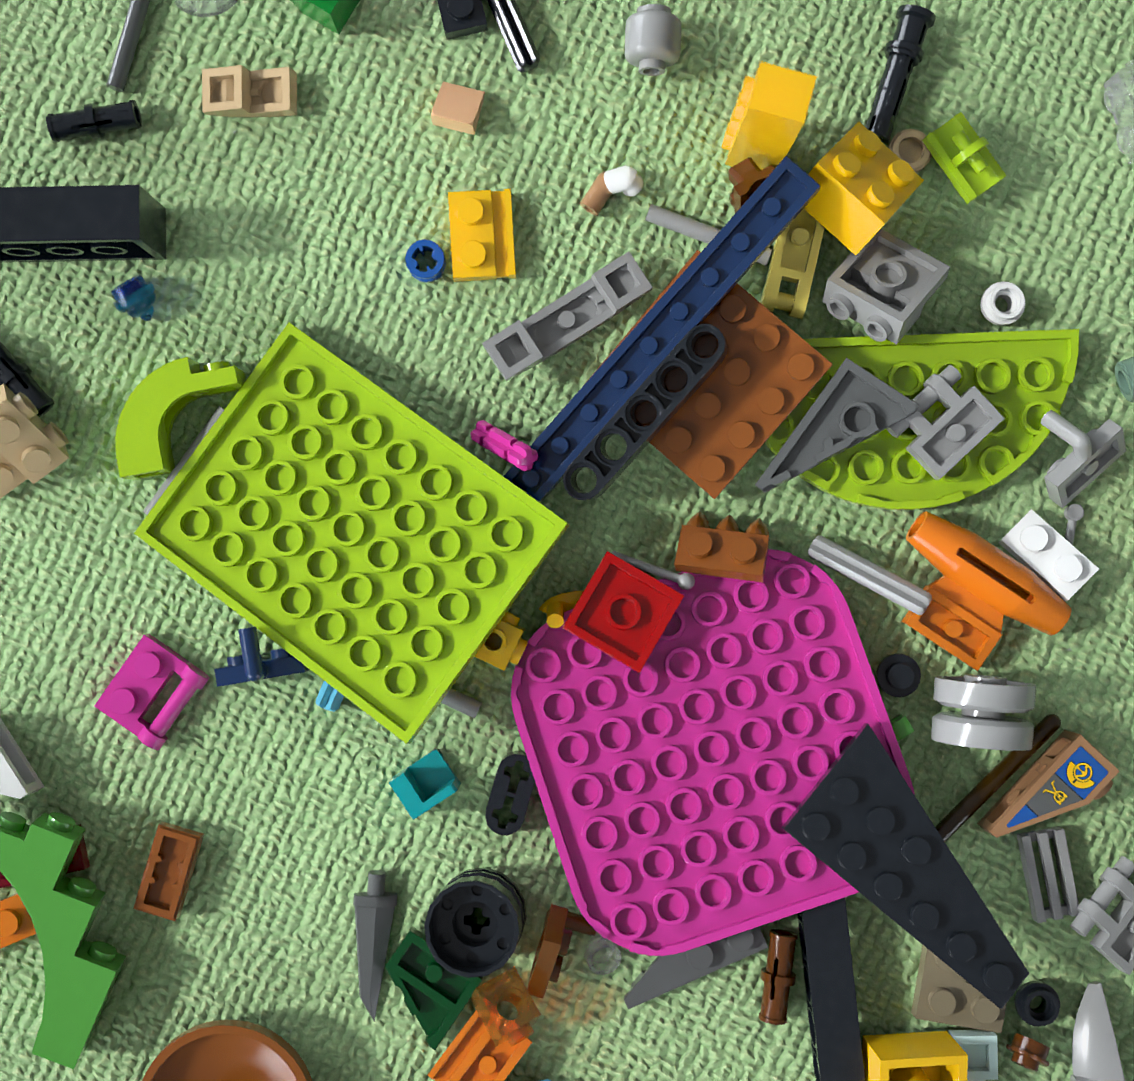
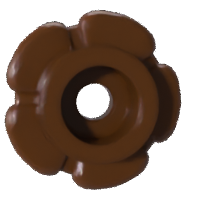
(1028, 1052)

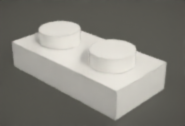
(1048, 555)

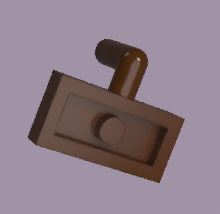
(554, 941)

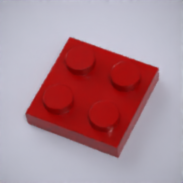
(623, 612)

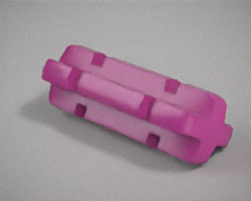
(504, 445)

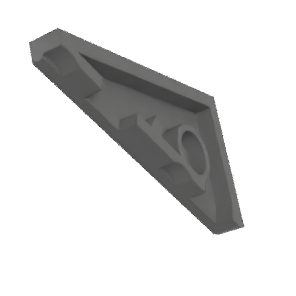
(843, 415)
(679, 969)

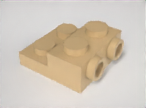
(26, 443)

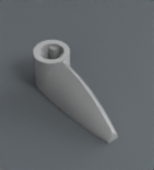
(1094, 1042)

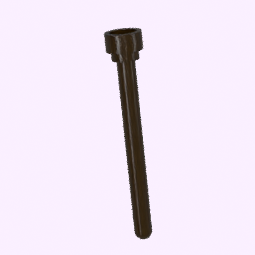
(995, 779)

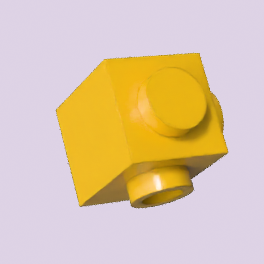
(504, 643)

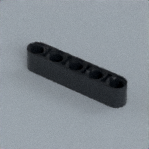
(624, 421)
(830, 993)

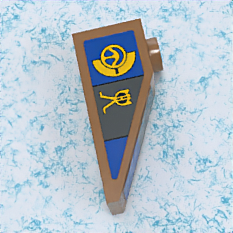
(1059, 781)

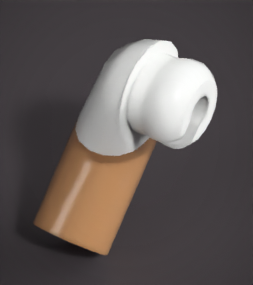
(609, 182)

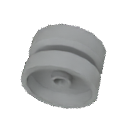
(983, 712)

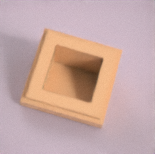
(457, 108)

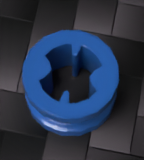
(437, 254)

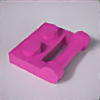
(141, 682)

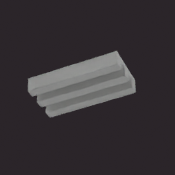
(1064, 868)

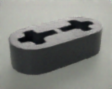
(501, 790)

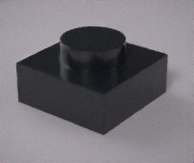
(462, 17)

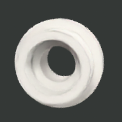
(1014, 298)

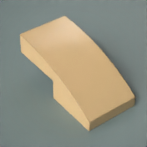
(246, 93)

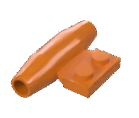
(977, 592)

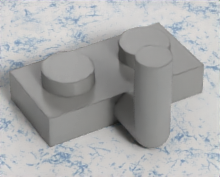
(1089, 458)

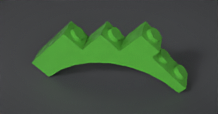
(62, 911)

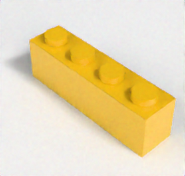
(768, 115)

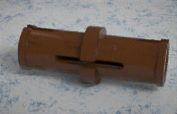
(778, 976)

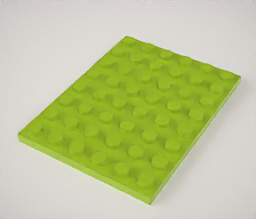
(351, 532)

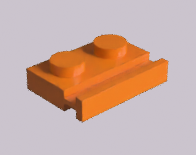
(475, 1056)

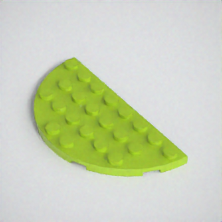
(1014, 370)

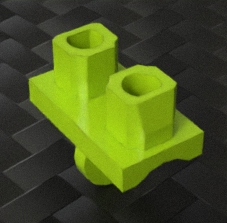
(964, 157)

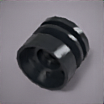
(457, 938)

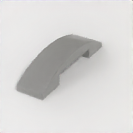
(568, 318)

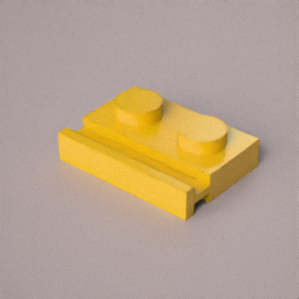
(481, 235)

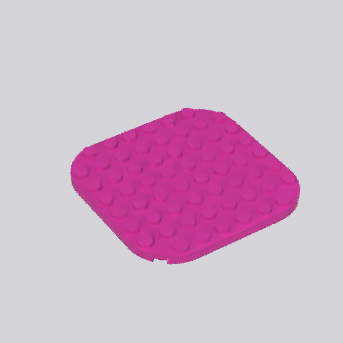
(684, 773)

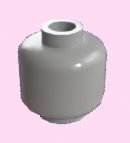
(652, 39)

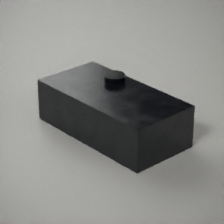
(81, 224)

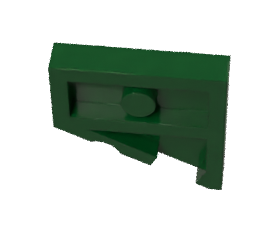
(429, 988)

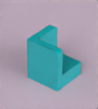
(425, 783)

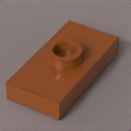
(168, 871)

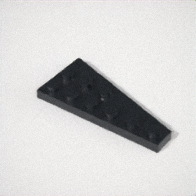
(886, 847)

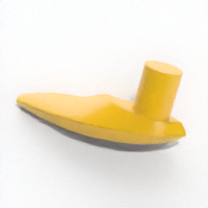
(558, 605)

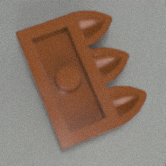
(724, 549)

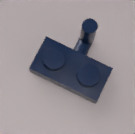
(250, 664)

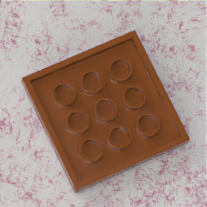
(743, 399)

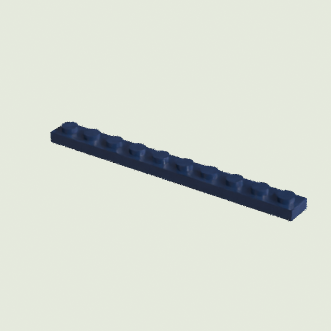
(668, 321)

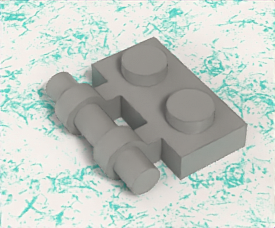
(955, 431)
(1116, 931)

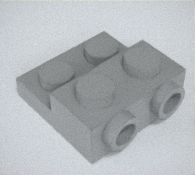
(884, 286)

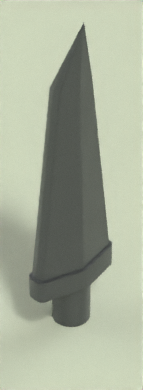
(373, 927)

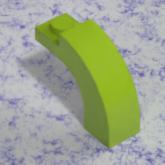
(152, 407)

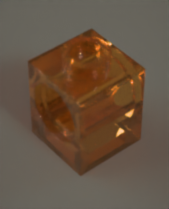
(512, 989)

